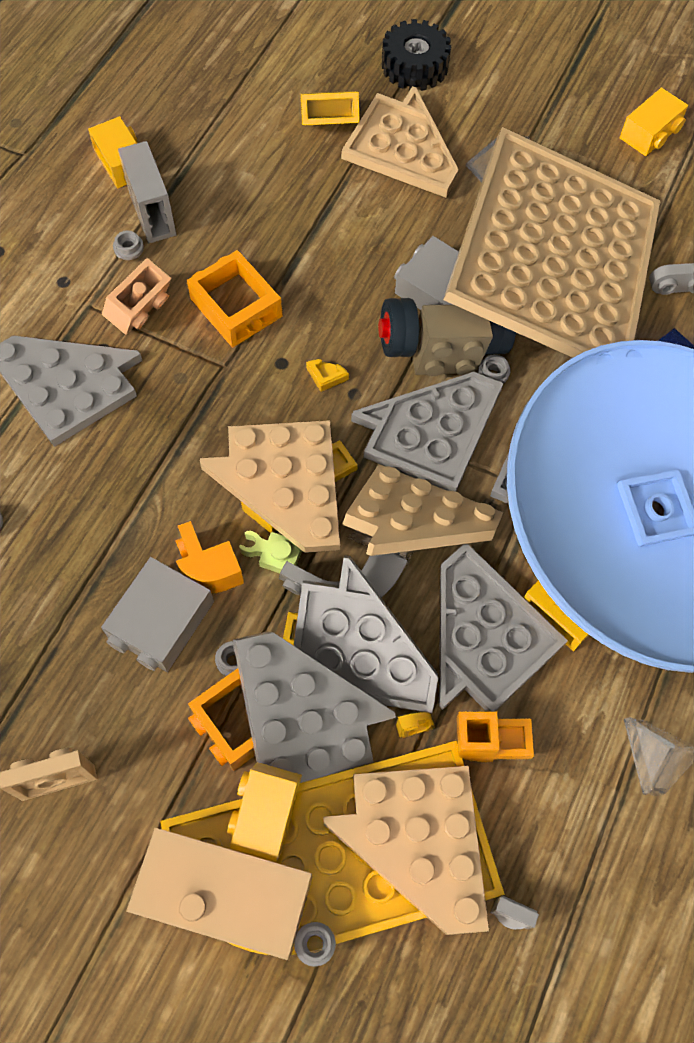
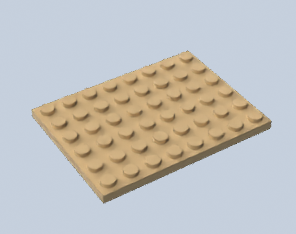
(554, 249)

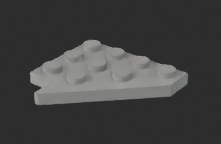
(66, 382)
(431, 429)
(487, 633)
(363, 641)
(303, 711)

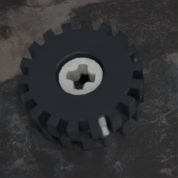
(416, 54)

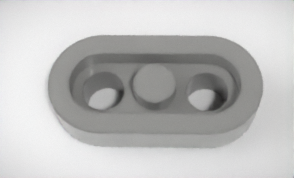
(673, 279)

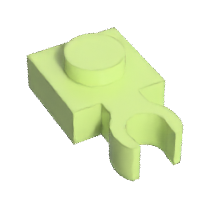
(272, 552)

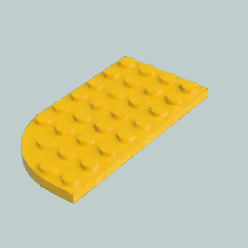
(343, 887)

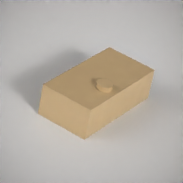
(221, 893)

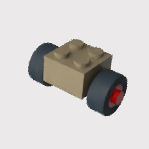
(441, 337)

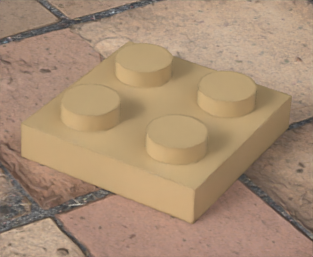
(61, 771)

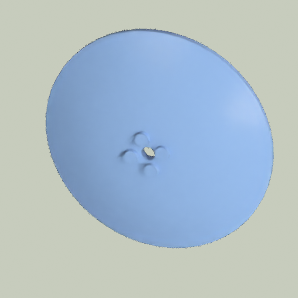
(581, 489)

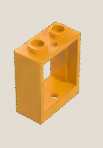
(246, 321)
(203, 724)

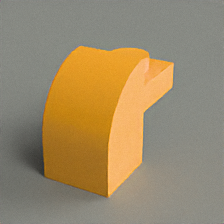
(212, 568)
(487, 738)

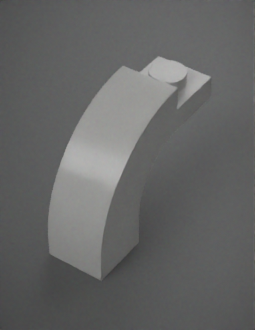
(380, 571)

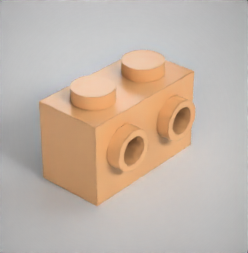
(136, 296)

